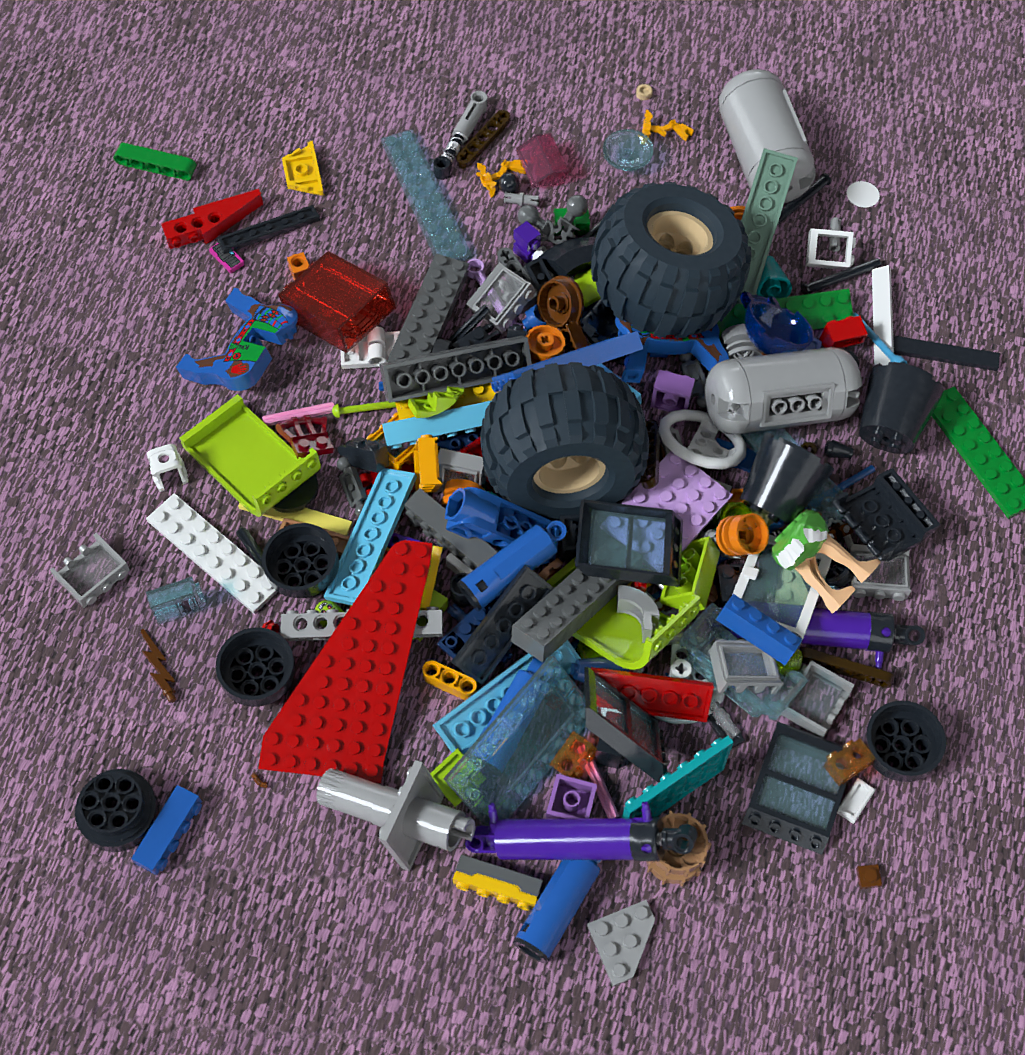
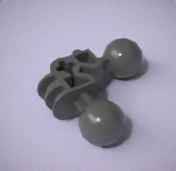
(575, 206)

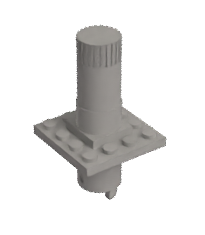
(404, 815)

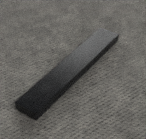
(268, 229)
(946, 353)

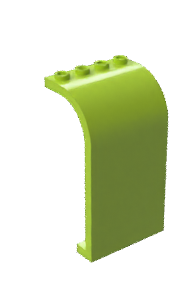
(248, 457)
(620, 634)

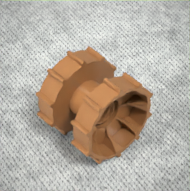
(678, 867)

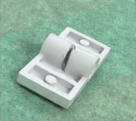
(370, 350)

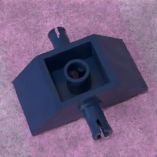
(457, 637)

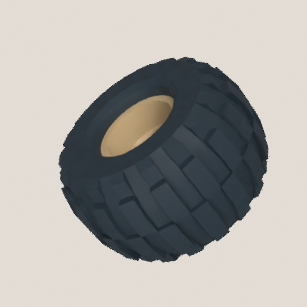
(670, 259)
(564, 439)

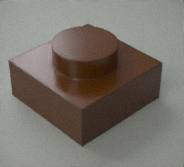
(868, 876)

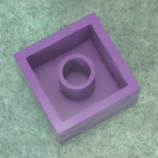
(672, 391)
(571, 798)

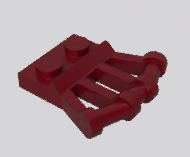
(302, 443)

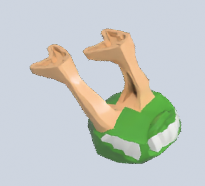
(797, 550)

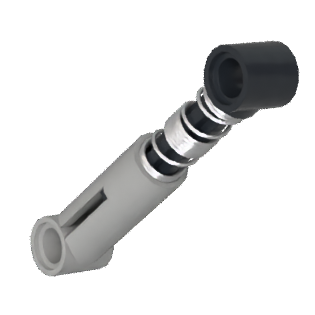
(461, 133)

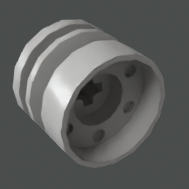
(737, 342)

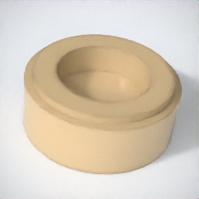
(644, 92)

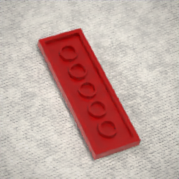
(662, 694)

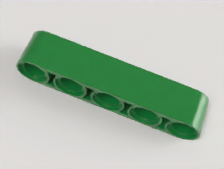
(155, 161)

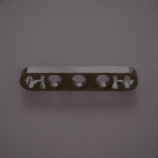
(482, 145)
(653, 459)
(847, 667)

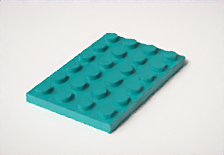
(683, 781)

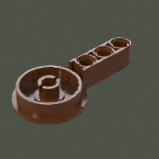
(562, 307)

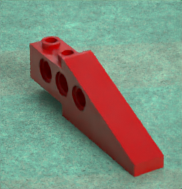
(210, 219)

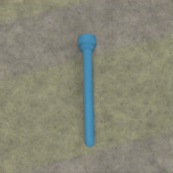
(882, 346)

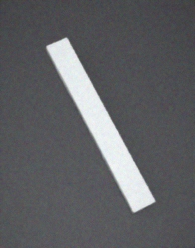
(882, 311)

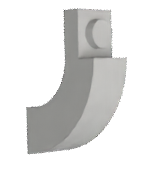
(639, 605)

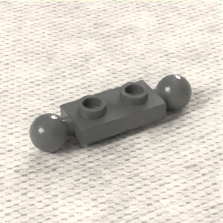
(694, 370)
(352, 485)

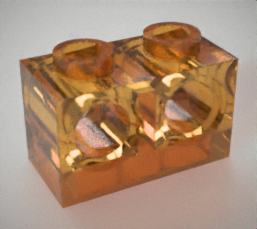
(568, 754)
(851, 764)

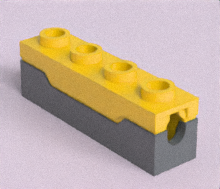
(497, 882)

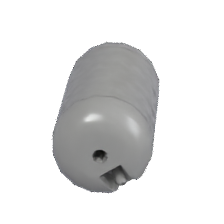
(762, 117)
(782, 390)

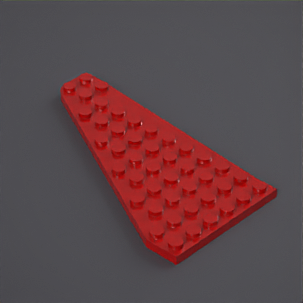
(352, 690)

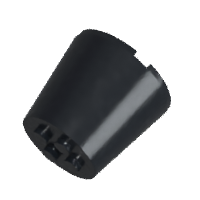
(898, 406)
(783, 479)

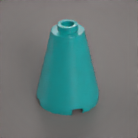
(773, 281)

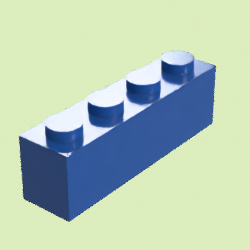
(759, 629)
(166, 830)

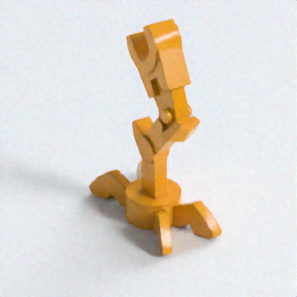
(681, 129)
(487, 179)

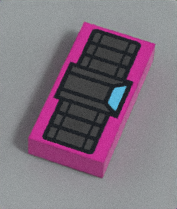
(230, 261)

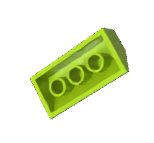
(697, 574)

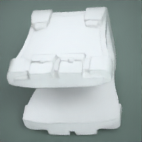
(174, 462)

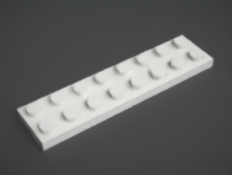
(212, 552)

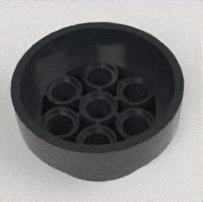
(300, 539)
(254, 644)
(925, 731)
(137, 821)

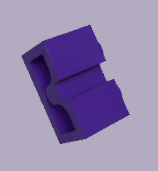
(527, 241)

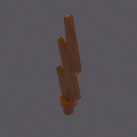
(163, 676)

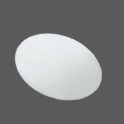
(863, 194)

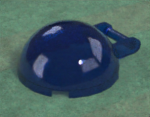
(774, 328)

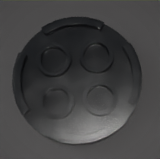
(299, 497)

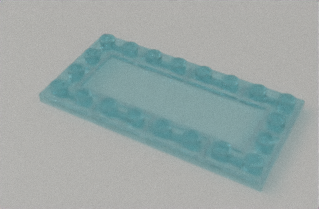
(519, 744)

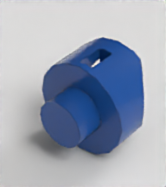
(533, 318)

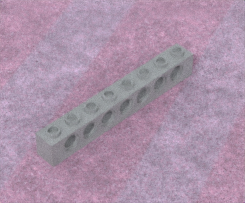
(290, 623)

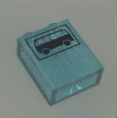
(176, 600)

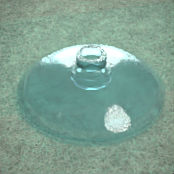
(628, 149)

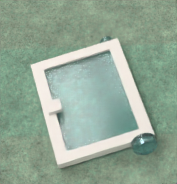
(778, 591)

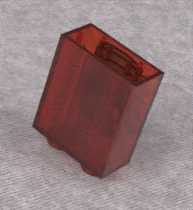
(338, 301)

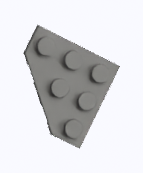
(622, 939)

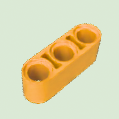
(443, 673)

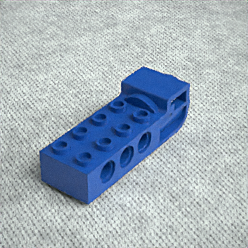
(490, 518)

